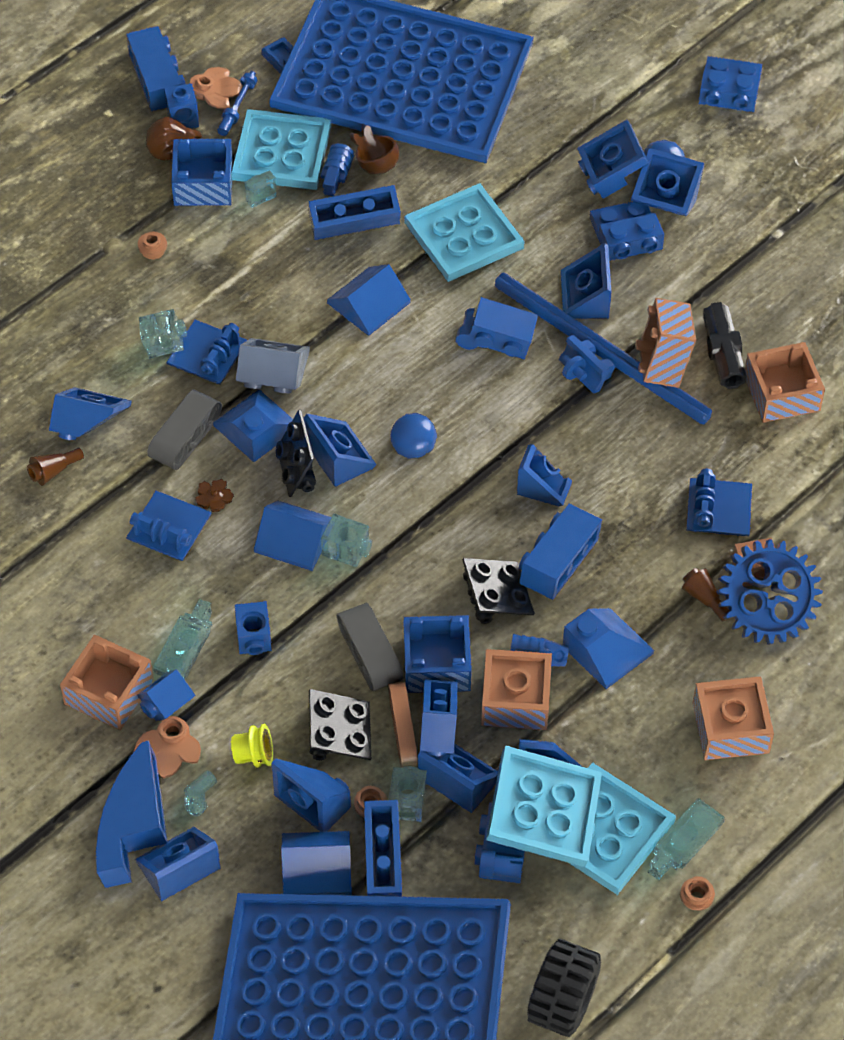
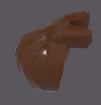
(161, 136)
(375, 153)

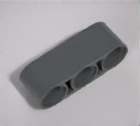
(184, 429)
(369, 646)

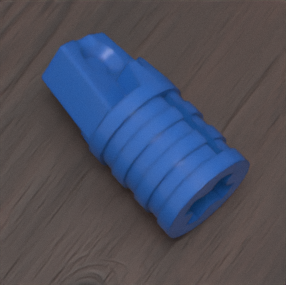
(336, 167)
(541, 645)

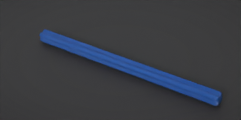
(603, 348)

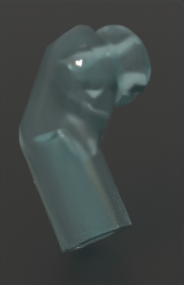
(195, 793)

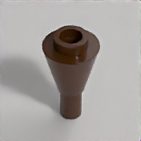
(45, 467)
(701, 587)

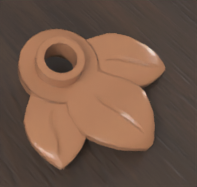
(216, 87)
(172, 749)

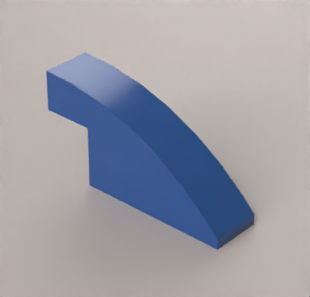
(130, 817)

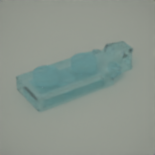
(185, 641)
(685, 838)

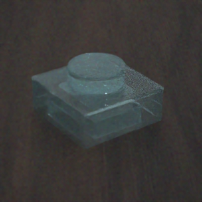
(260, 188)

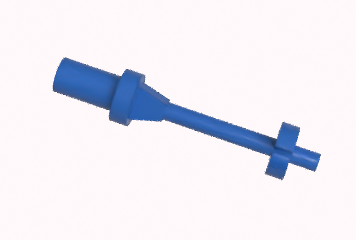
(230, 115)

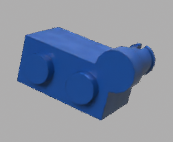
(497, 328)
(497, 860)

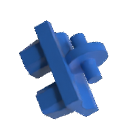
(581, 362)

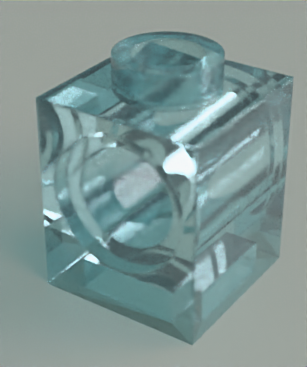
(162, 333)
(341, 530)
(409, 805)

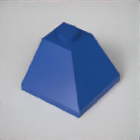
(81, 411)
(254, 425)
(605, 645)
(311, 793)

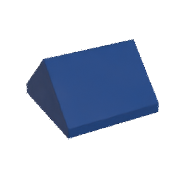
(668, 182)
(588, 285)
(371, 298)
(337, 449)
(291, 534)
(459, 776)
(180, 862)
(316, 863)

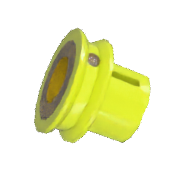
(253, 746)

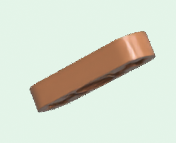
(403, 725)

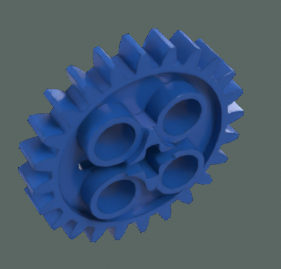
(775, 563)

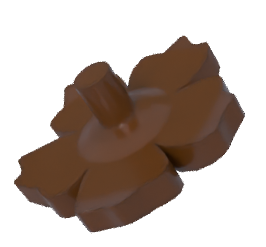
(214, 496)

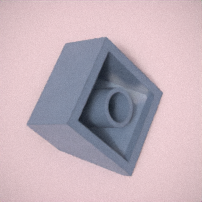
(271, 364)

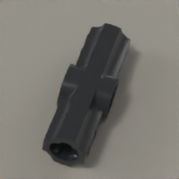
(724, 345)

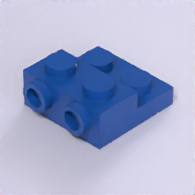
(730, 84)
(611, 159)
(627, 229)

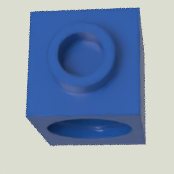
(182, 105)
(250, 617)
(165, 695)

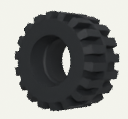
(564, 987)

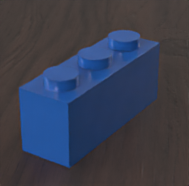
(153, 64)
(354, 212)
(559, 551)
(438, 717)
(382, 848)

